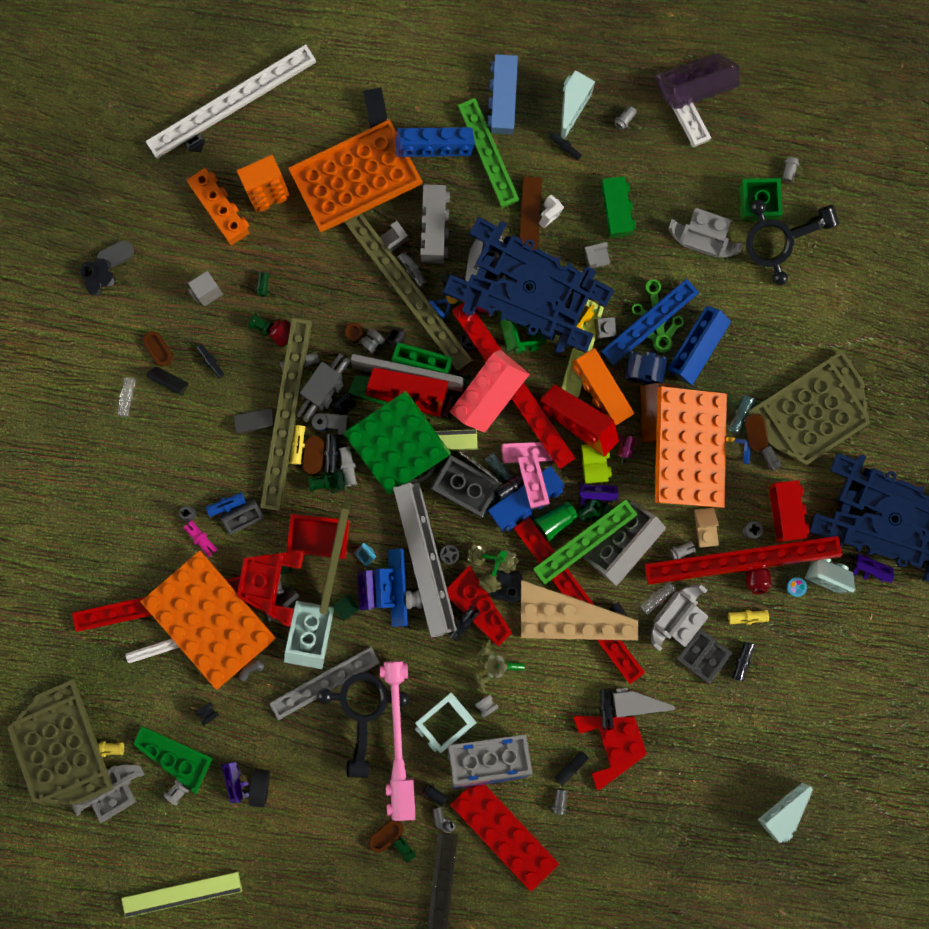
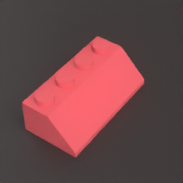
(489, 392)

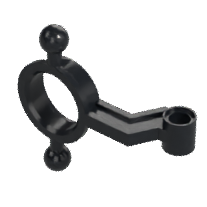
(826, 219)
(358, 766)

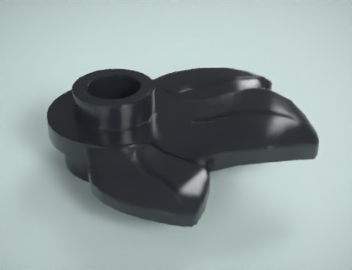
(99, 277)
(508, 583)

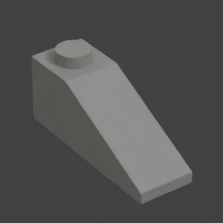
(632, 703)

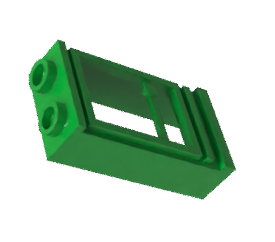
(512, 339)

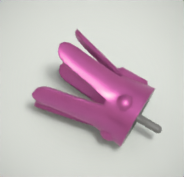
(627, 450)

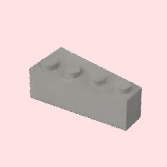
(433, 224)

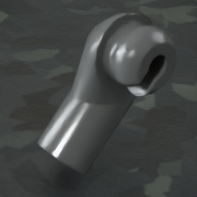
(253, 665)
(442, 822)

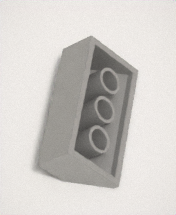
(625, 547)

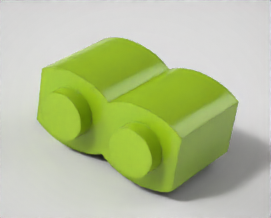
(594, 466)

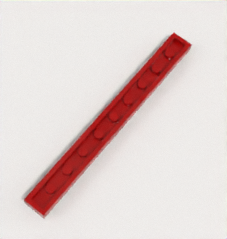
(522, 398)
(743, 560)
(569, 586)
(119, 612)

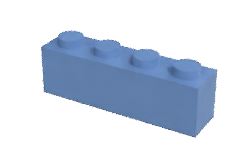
(503, 94)

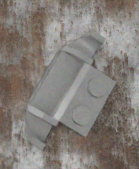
(706, 235)
(679, 617)
(117, 799)

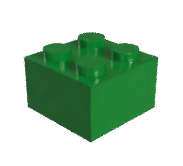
(764, 189)

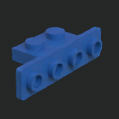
(391, 588)

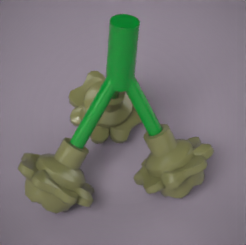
(504, 561)

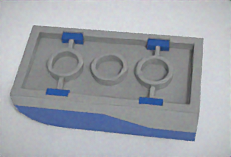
(489, 761)

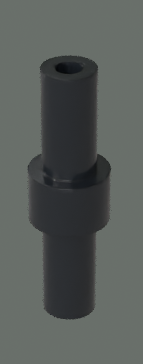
(565, 146)
(210, 361)

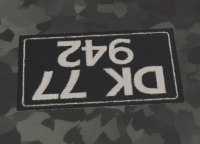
(480, 466)

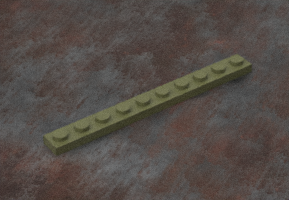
(408, 291)
(286, 414)

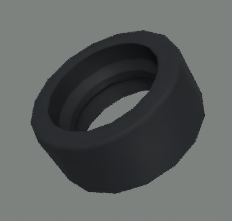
(259, 788)

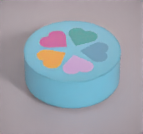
(796, 587)

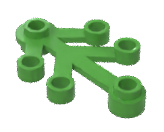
(661, 335)

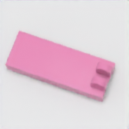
(512, 451)
(533, 481)

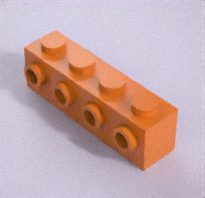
(218, 207)
(602, 386)

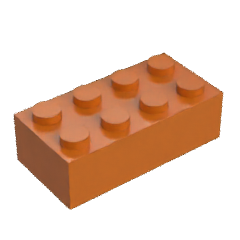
(264, 183)

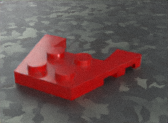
(261, 579)
(622, 745)

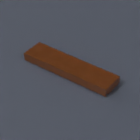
(530, 210)

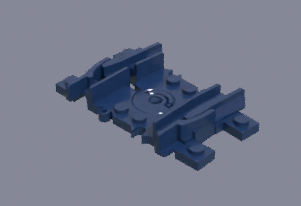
(540, 308)
(902, 540)

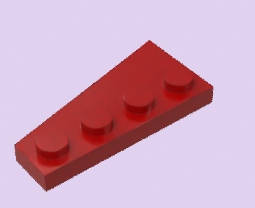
(467, 592)

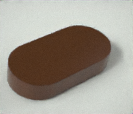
(158, 349)
(757, 432)
(313, 455)
(386, 836)

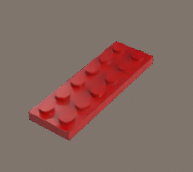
(505, 835)

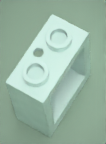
(423, 731)

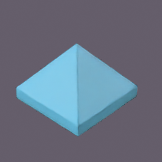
(365, 554)

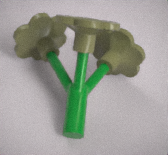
(495, 666)

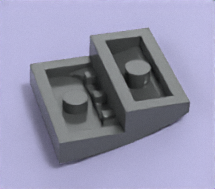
(704, 656)

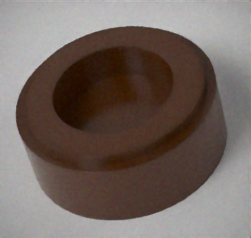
(354, 332)

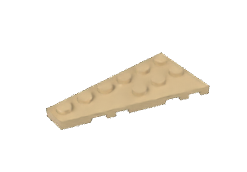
(560, 616)

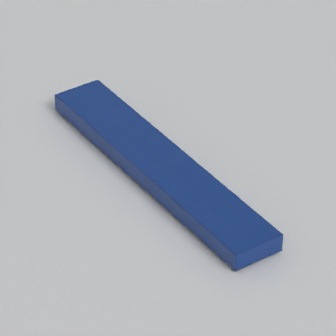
(649, 322)

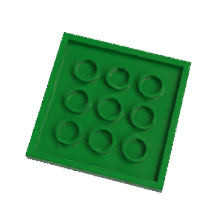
(397, 442)

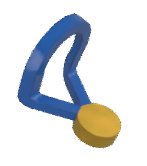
(450, 300)
(746, 447)

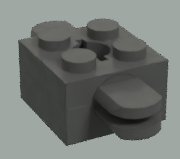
(322, 387)

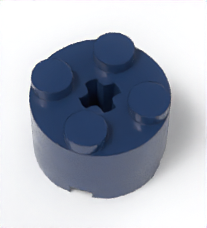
(646, 367)

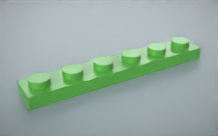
(488, 153)
(585, 542)

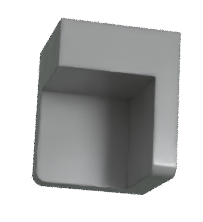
(394, 237)
(597, 255)

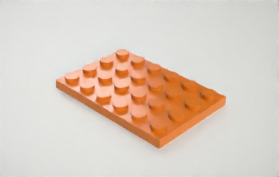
(354, 176)
(690, 447)
(208, 620)

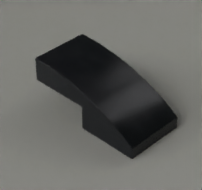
(375, 106)

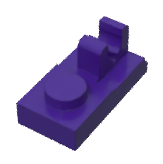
(602, 492)
(870, 566)
(365, 590)
(232, 777)

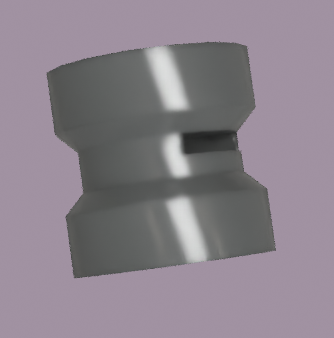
(371, 341)

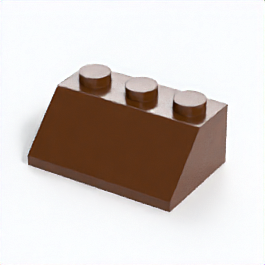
(648, 413)

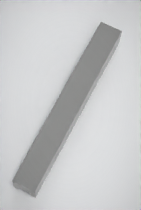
(425, 559)

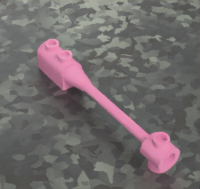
(400, 787)

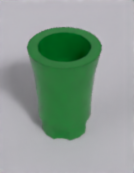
(555, 520)

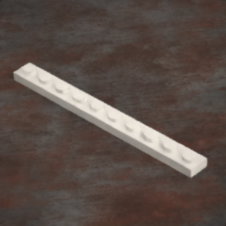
(231, 101)

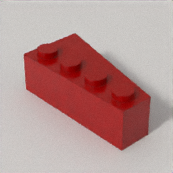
(425, 391)
(581, 419)

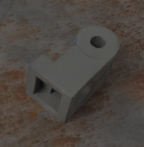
(324, 422)

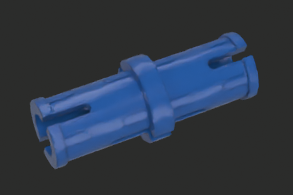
(213, 508)

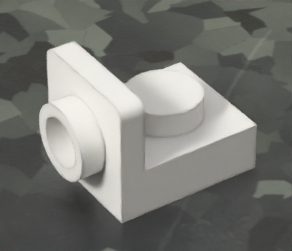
(552, 211)

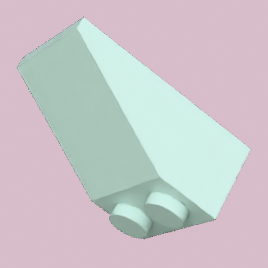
(576, 94)
(831, 576)
(308, 635)
(786, 814)

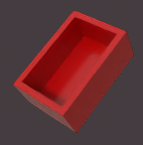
(788, 511)
(315, 536)

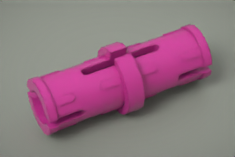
(200, 538)

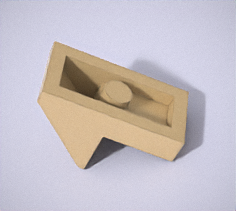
(706, 527)

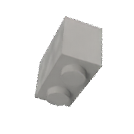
(204, 289)

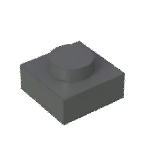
(605, 327)

